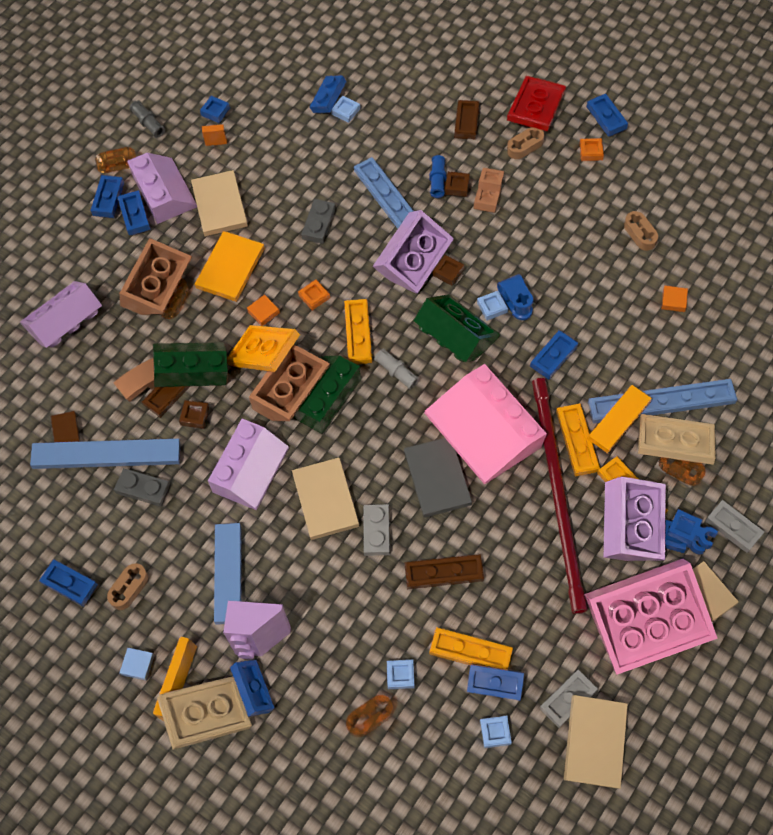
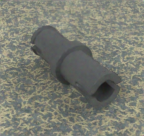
(147, 119)

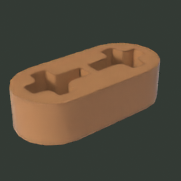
(527, 145)
(637, 232)
(127, 587)

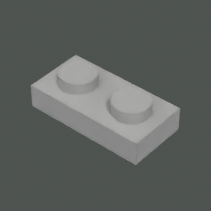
(734, 526)
(376, 530)
(558, 705)

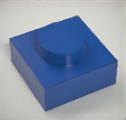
(214, 109)

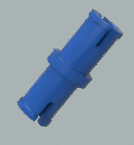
(437, 176)

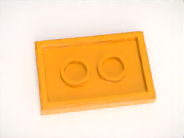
(229, 266)
(262, 348)

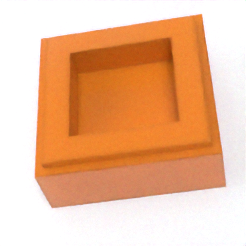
(214, 135)
(591, 149)
(314, 294)
(674, 298)
(263, 310)

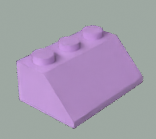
(161, 186)
(413, 251)
(61, 314)
(248, 464)
(634, 520)
(254, 627)

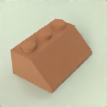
(153, 278)
(285, 390)

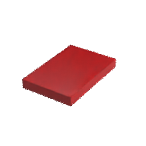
(536, 103)

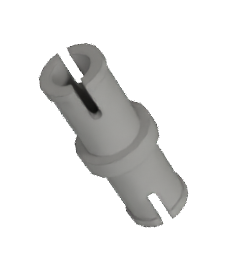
(396, 368)

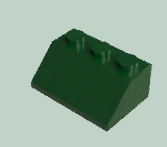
(455, 327)
(189, 364)
(329, 393)

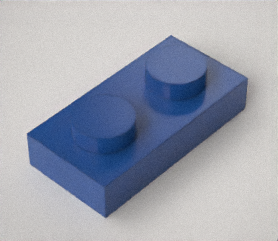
(327, 94)
(607, 115)
(106, 197)
(133, 213)
(554, 354)
(68, 582)
(495, 682)
(252, 688)

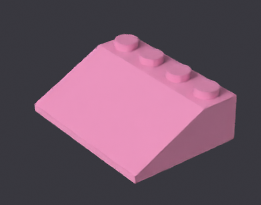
(486, 424)
(651, 616)

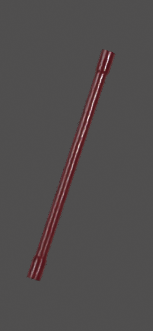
(575, 590)

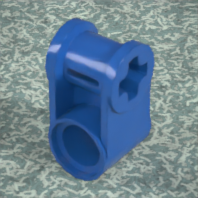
(516, 296)

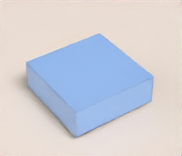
(345, 109)
(492, 305)
(137, 664)
(400, 674)
(495, 732)

